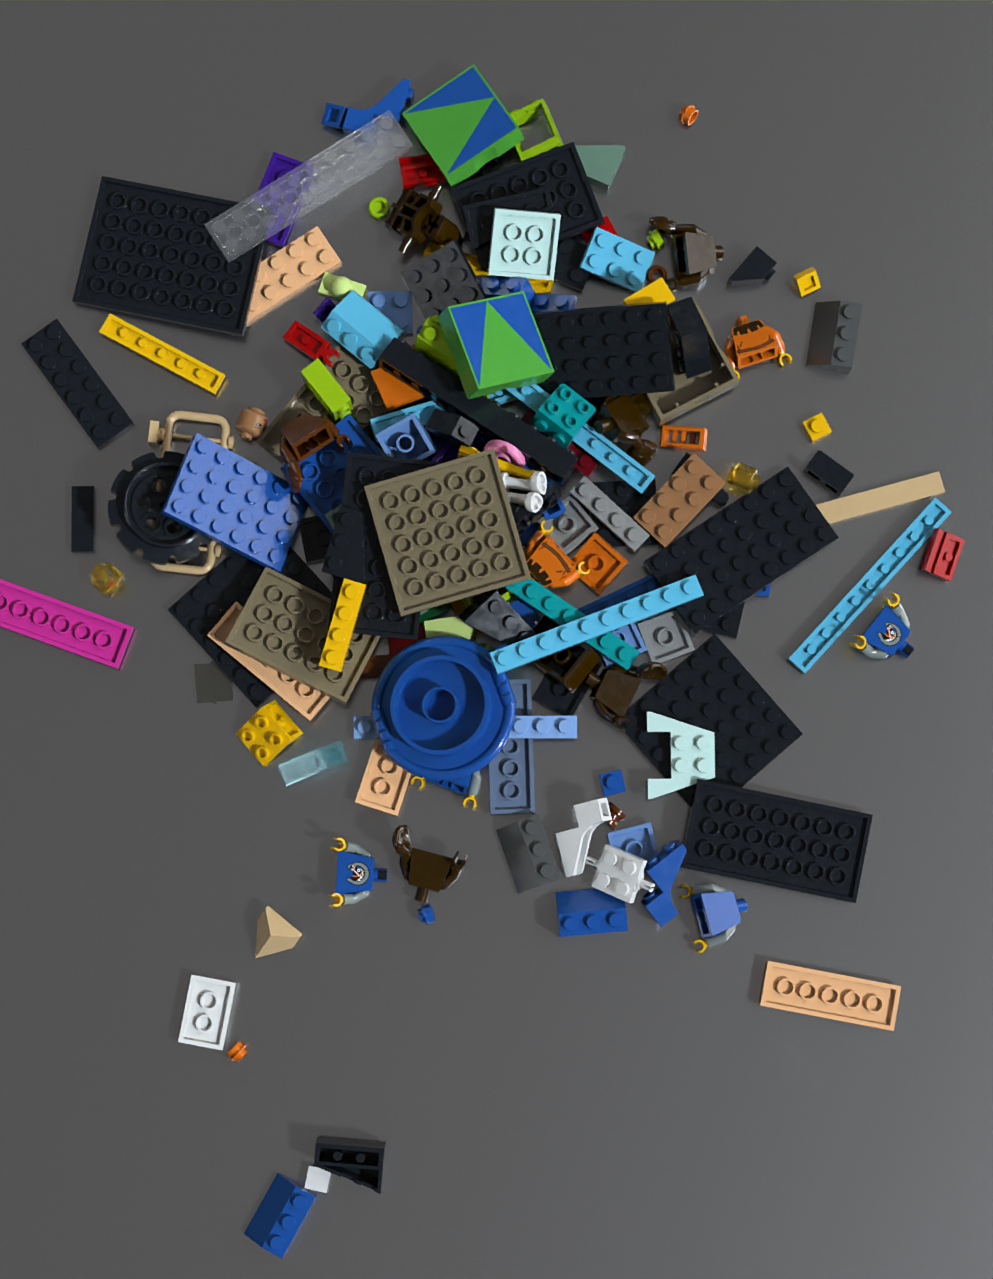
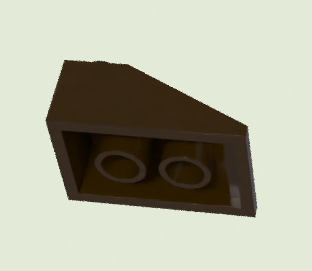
(569, 665)

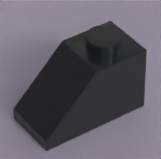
(754, 269)
(452, 428)

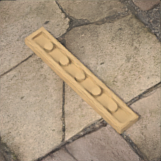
(882, 498)

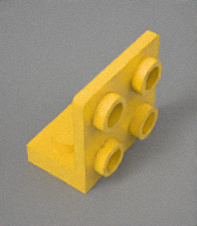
(268, 732)

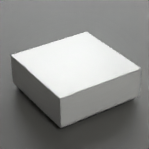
(317, 1179)

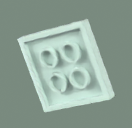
(524, 244)

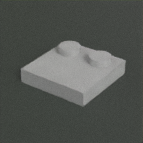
(571, 526)
(666, 637)

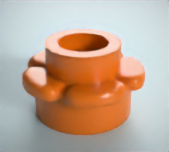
(688, 114)
(237, 1051)

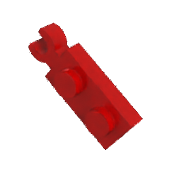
(310, 343)

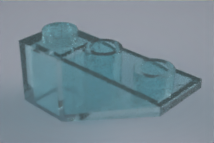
(314, 763)

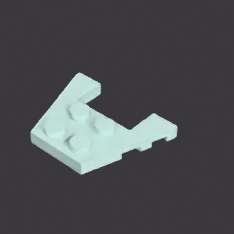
(690, 755)

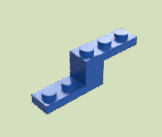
(499, 286)

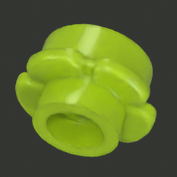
(655, 239)

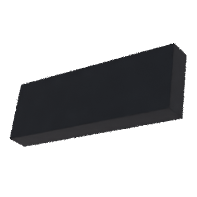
(83, 519)

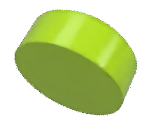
(379, 208)

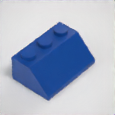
(589, 913)
(280, 1215)

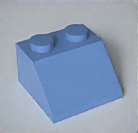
(406, 439)

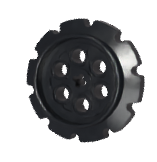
(124, 512)

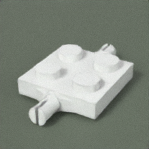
(619, 873)

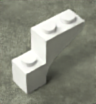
(575, 842)

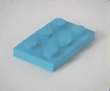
(616, 260)

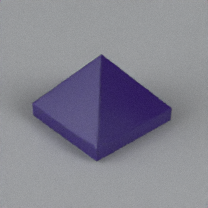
(324, 309)

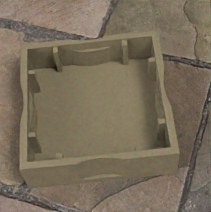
(694, 390)

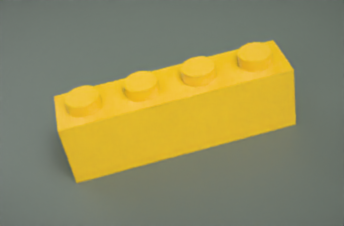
(342, 625)

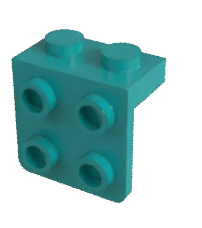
(563, 415)

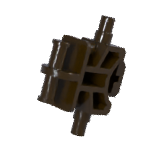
(420, 217)

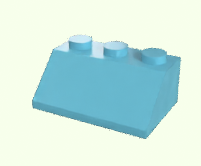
(361, 328)

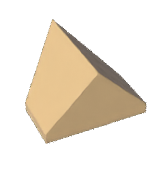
(274, 934)

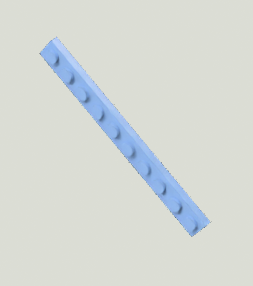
(523, 727)

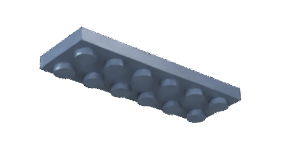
(513, 768)

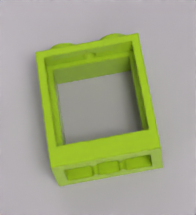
(531, 111)
(327, 390)

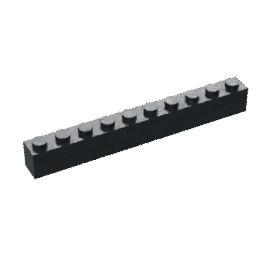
(494, 421)

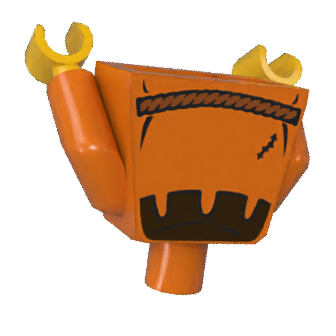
(753, 344)
(549, 562)

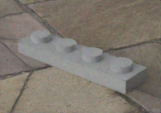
(609, 514)

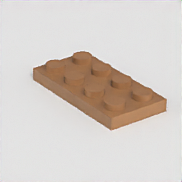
(679, 500)

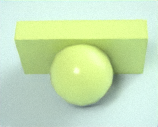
(339, 286)

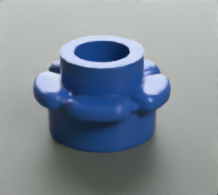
(426, 914)

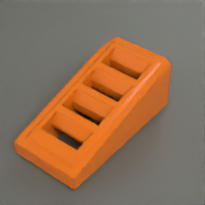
(682, 445)

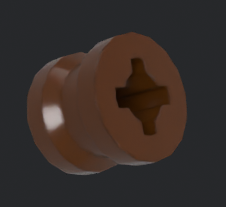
(616, 815)

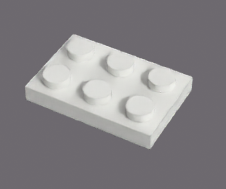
(207, 1012)

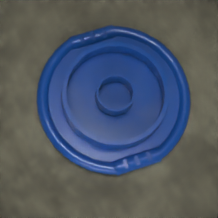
(442, 708)

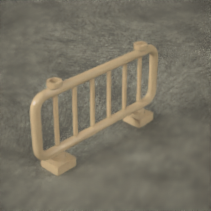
(165, 434)

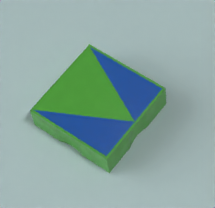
(463, 125)
(495, 344)

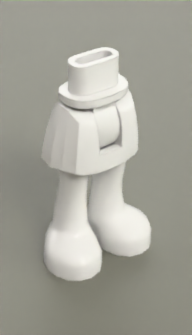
(536, 485)

